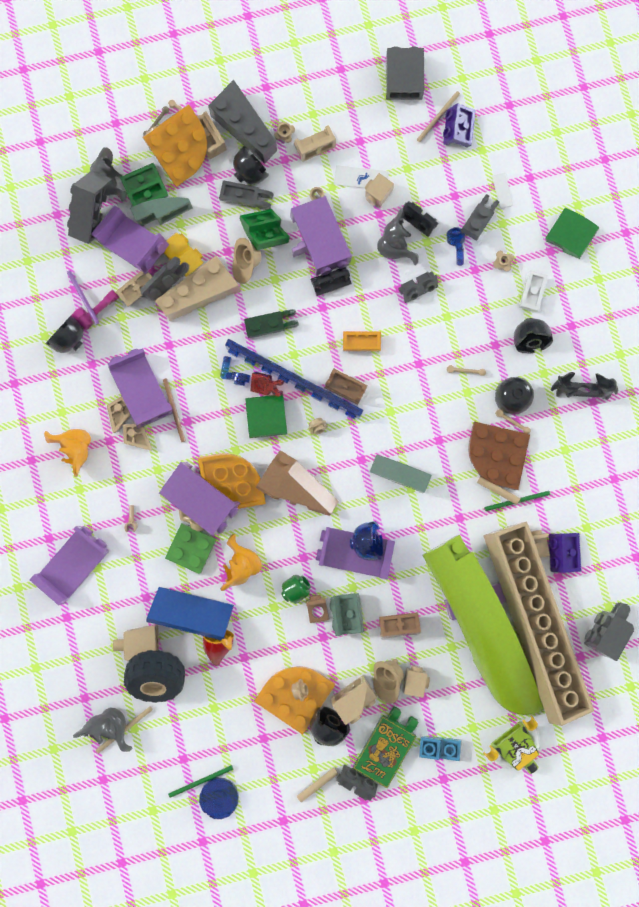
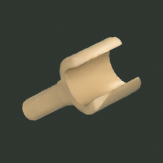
(131, 519)

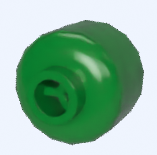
(295, 589)

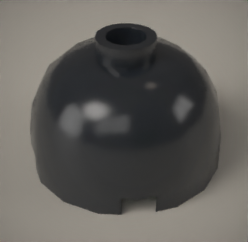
(248, 167)
(532, 335)
(67, 336)
(514, 395)
(328, 727)

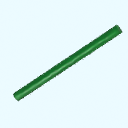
(523, 499)
(200, 781)

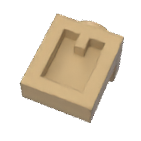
(541, 542)

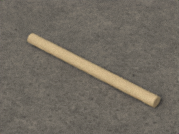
(438, 116)
(128, 726)

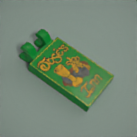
(386, 748)

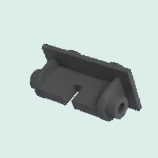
(426, 283)
(365, 787)

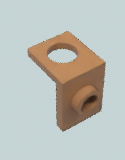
(317, 600)

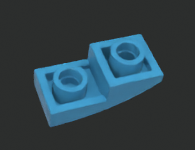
(440, 748)

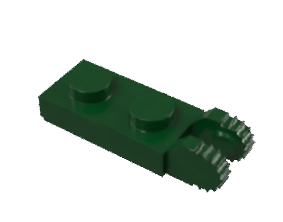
(269, 323)

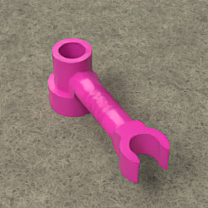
(85, 319)

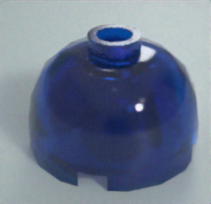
(367, 542)

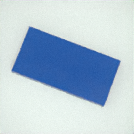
(190, 613)

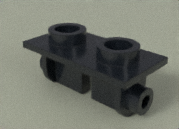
(424, 223)
(332, 281)

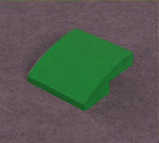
(144, 185)
(264, 229)
(572, 233)
(266, 416)

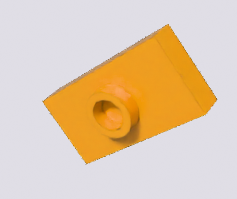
(361, 340)

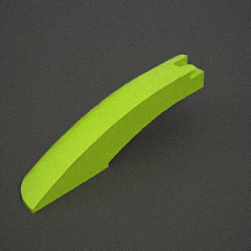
(485, 626)

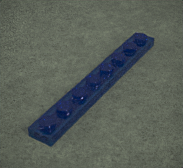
(287, 376)

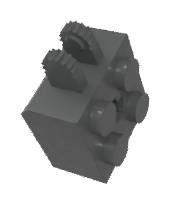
(610, 632)

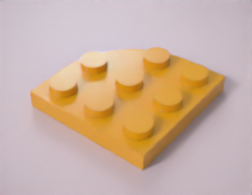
(179, 144)
(233, 478)
(279, 700)

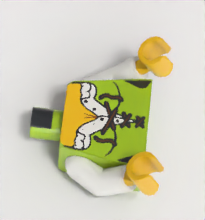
(517, 747)

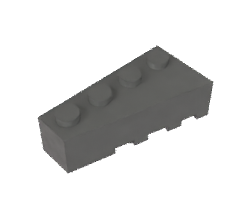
(240, 119)

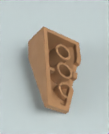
(291, 481)

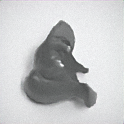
(104, 166)
(393, 243)
(110, 725)

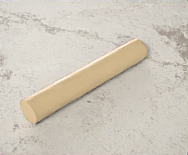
(498, 490)
(317, 785)

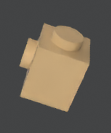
(378, 190)
(415, 681)

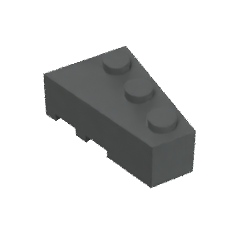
(86, 205)

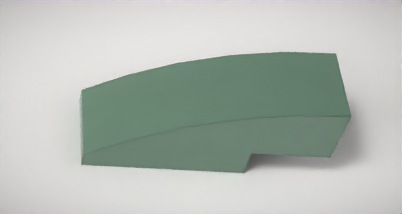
(160, 209)
(400, 473)

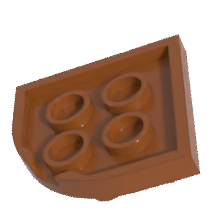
(498, 454)

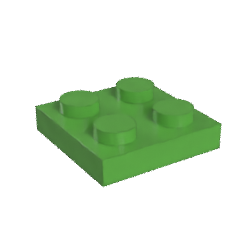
(190, 548)

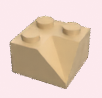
(352, 700)

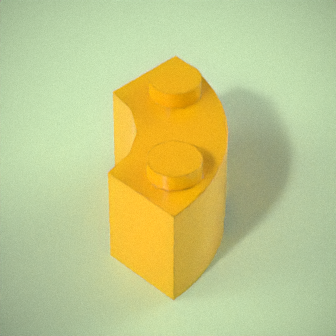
(179, 248)

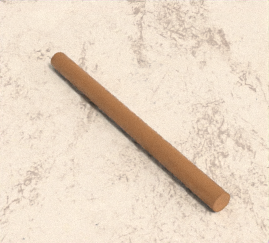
(175, 414)

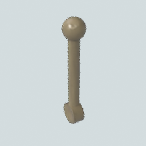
(165, 110)

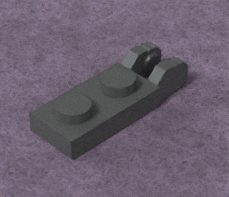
(244, 195)
(479, 219)
(164, 279)

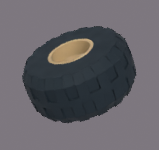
(154, 676)

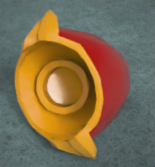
(217, 649)

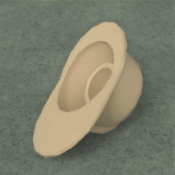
(244, 260)
(387, 680)

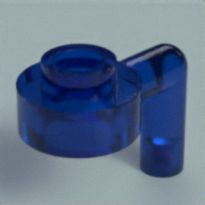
(457, 238)
(238, 378)

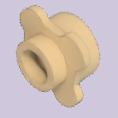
(283, 126)
(506, 266)
(317, 426)
(300, 690)

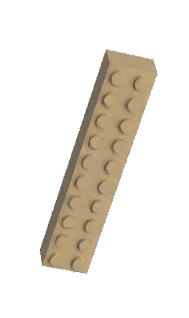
(538, 624)

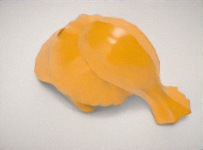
(73, 444)
(242, 566)

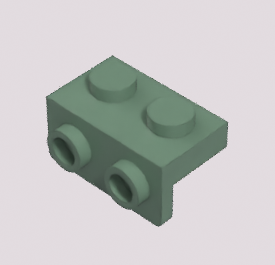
(346, 614)

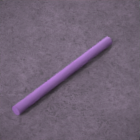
(82, 296)

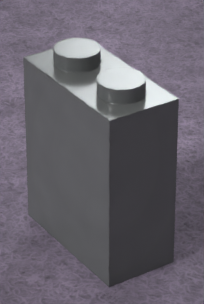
(404, 73)

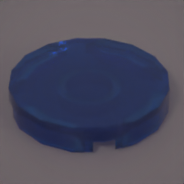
(219, 798)

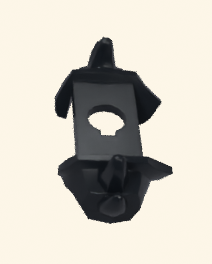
(602, 388)

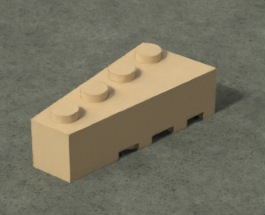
(197, 290)

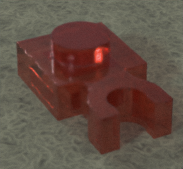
(264, 385)

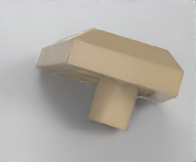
(117, 413)
(136, 437)

